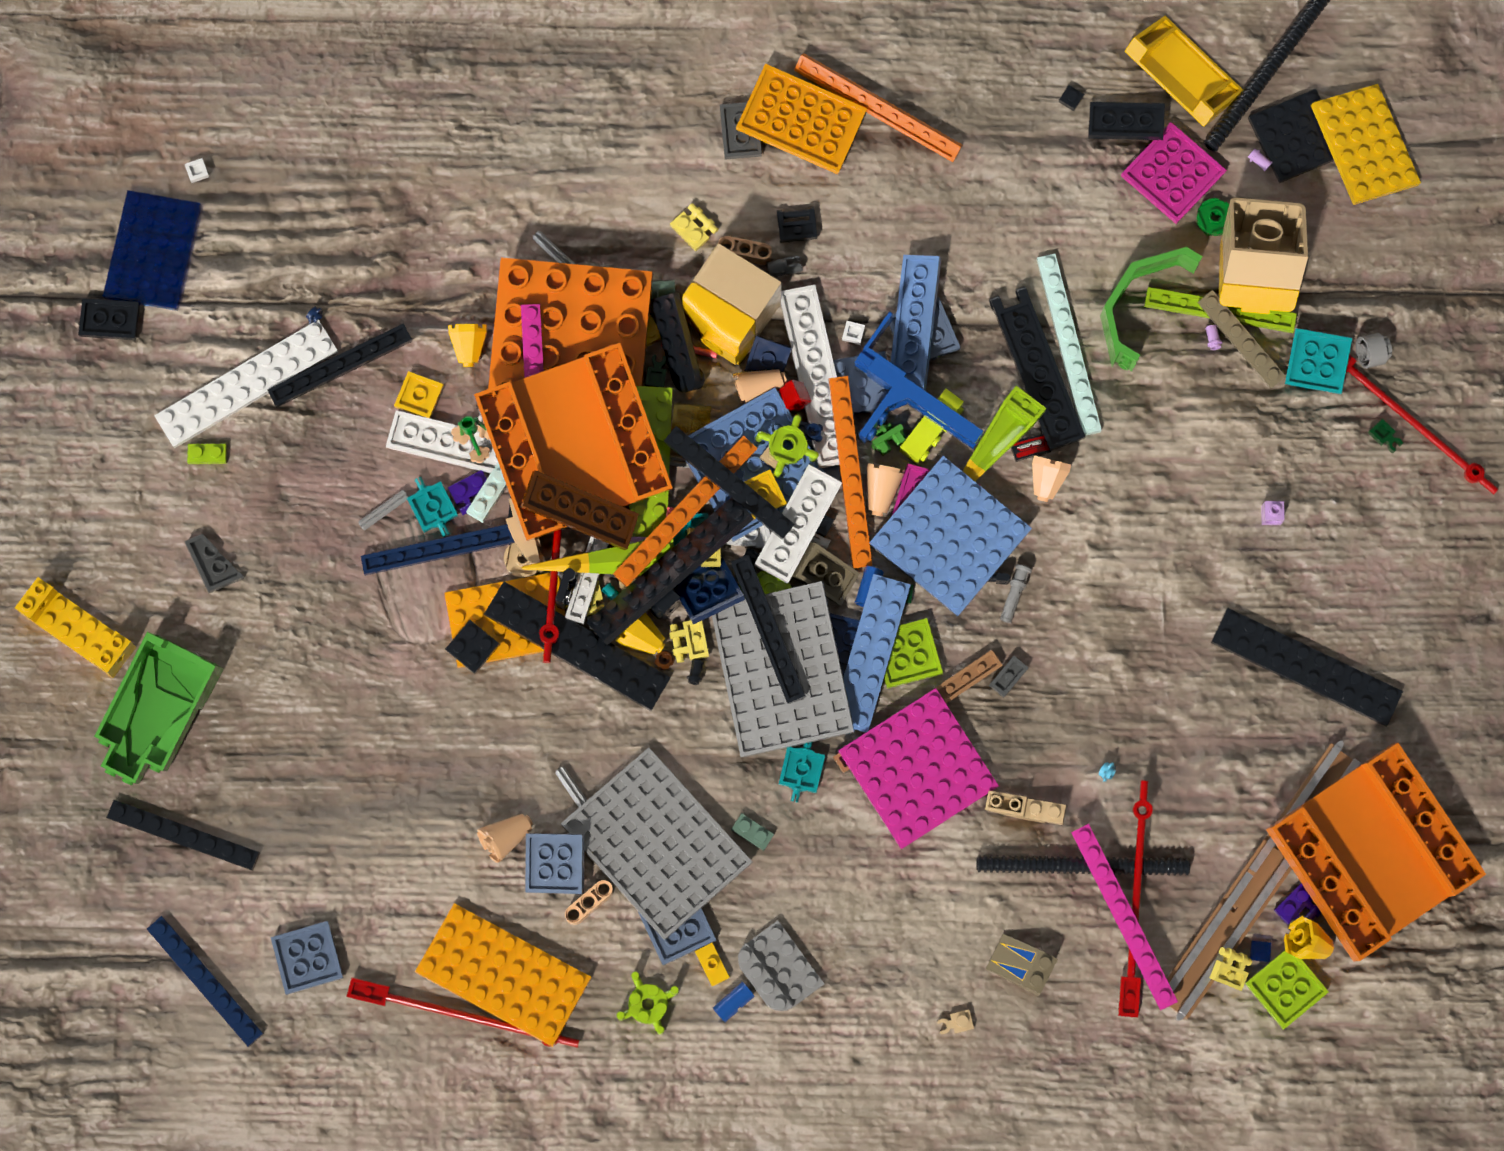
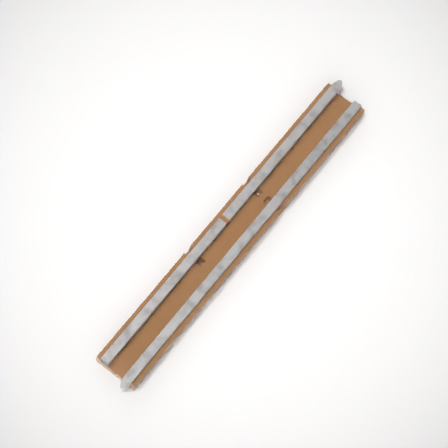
(1247, 894)

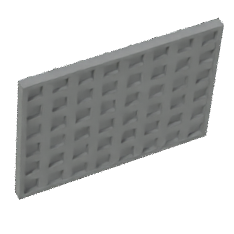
(756, 700)
(657, 843)

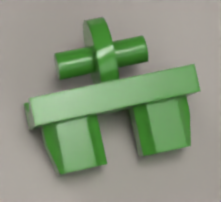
(881, 442)

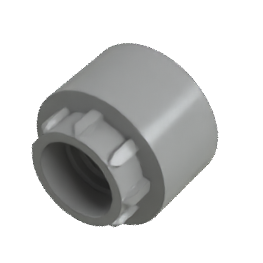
(1373, 350)

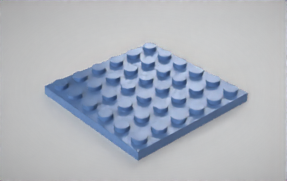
(760, 414)
(950, 536)

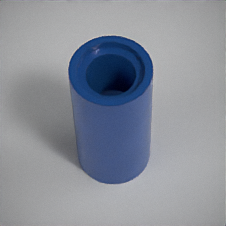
(865, 584)
(732, 1001)

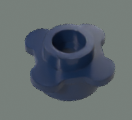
(314, 315)
(817, 428)

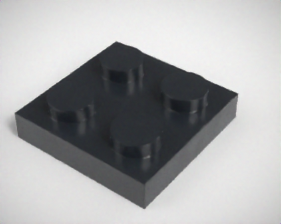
(472, 647)

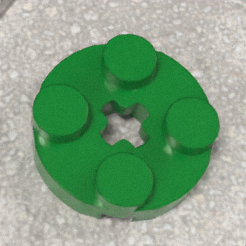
(1204, 215)

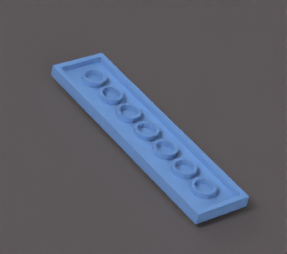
(916, 316)
(873, 647)

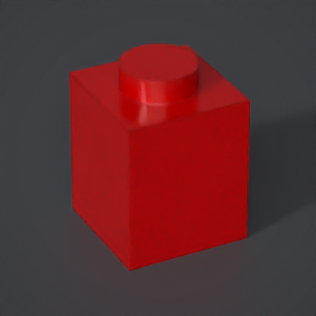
(795, 395)

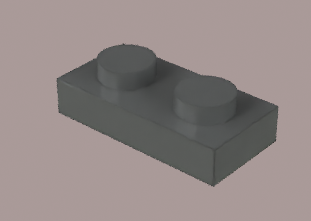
(1008, 676)

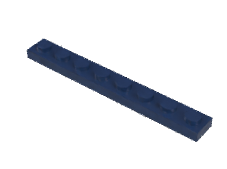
(436, 549)
(205, 981)

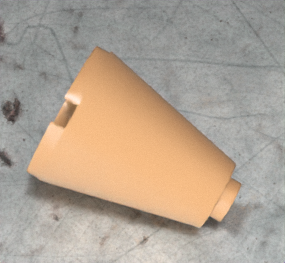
(755, 383)
(882, 487)
(504, 835)

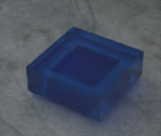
(1260, 951)

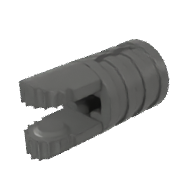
(784, 266)

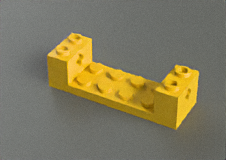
(75, 627)

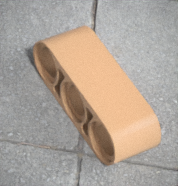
(754, 247)
(592, 893)

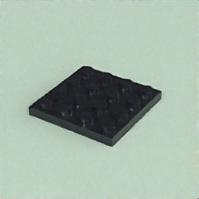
(1292, 136)

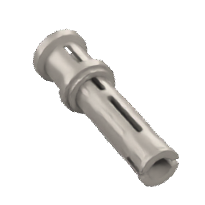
(1017, 584)

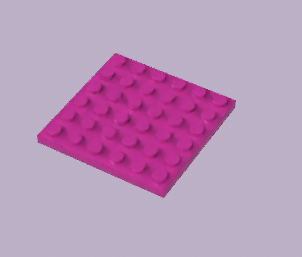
(918, 768)

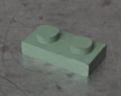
(752, 832)

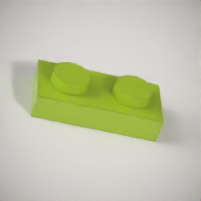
(207, 454)

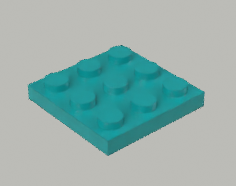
(1318, 361)

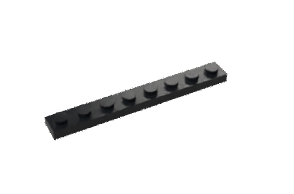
(339, 365)
(729, 482)
(768, 629)
(183, 835)

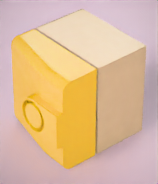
(1262, 255)
(730, 303)

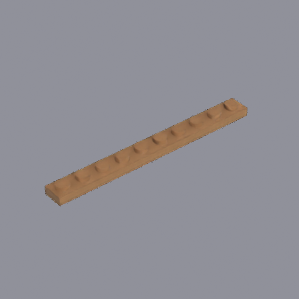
(955, 685)

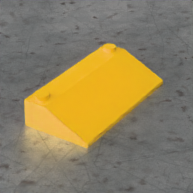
(1183, 70)

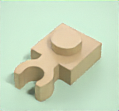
(959, 1022)

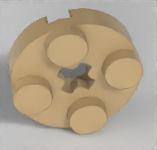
(514, 565)

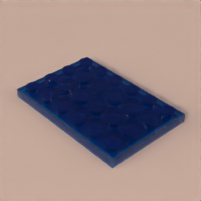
(152, 250)

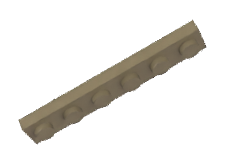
(1241, 339)

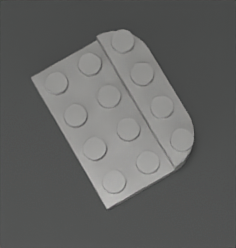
(778, 969)

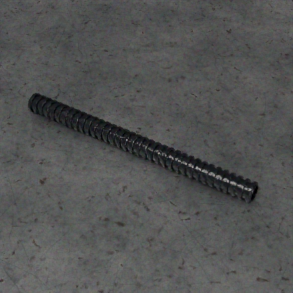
(1265, 74)
(1078, 865)

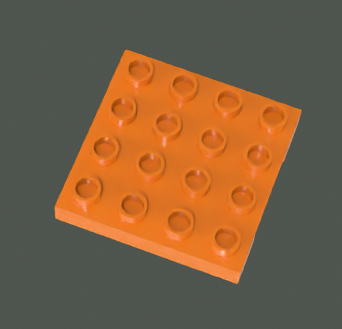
(579, 310)
(578, 427)
(1375, 851)

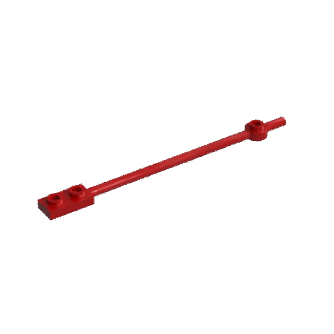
(1469, 476)
(549, 626)
(1129, 985)
(380, 994)

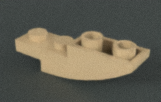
(527, 548)
(1025, 808)

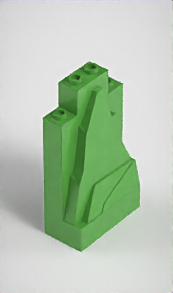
(154, 708)

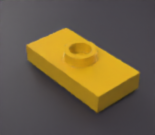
(712, 964)

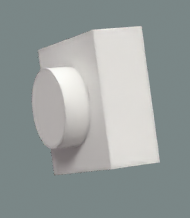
(196, 170)
(853, 332)

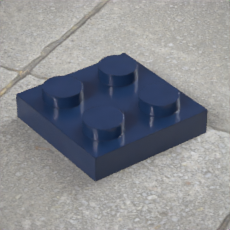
(767, 355)

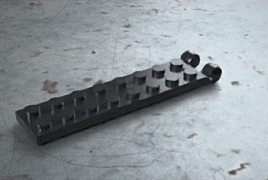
(1038, 369)

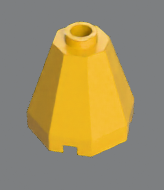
(468, 342)
(642, 636)
(1307, 940)

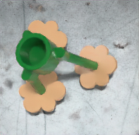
(466, 429)

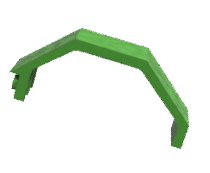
(1117, 351)

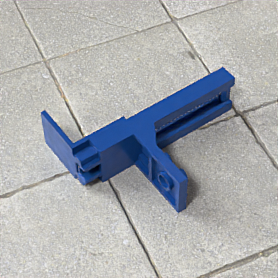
(904, 392)

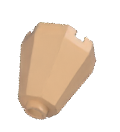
(1048, 477)

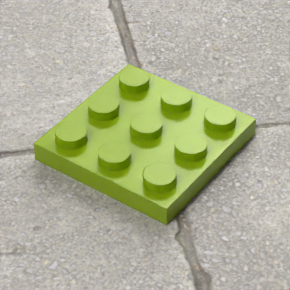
(912, 655)
(1286, 988)

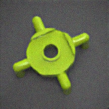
(784, 456)
(644, 992)

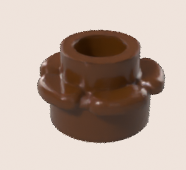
(659, 659)

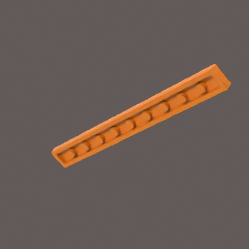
(878, 107)
(850, 472)
(680, 515)

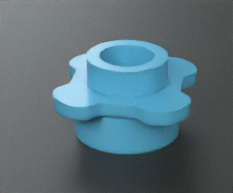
(1107, 771)

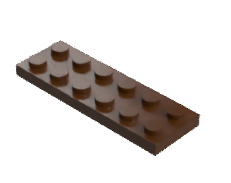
(579, 510)

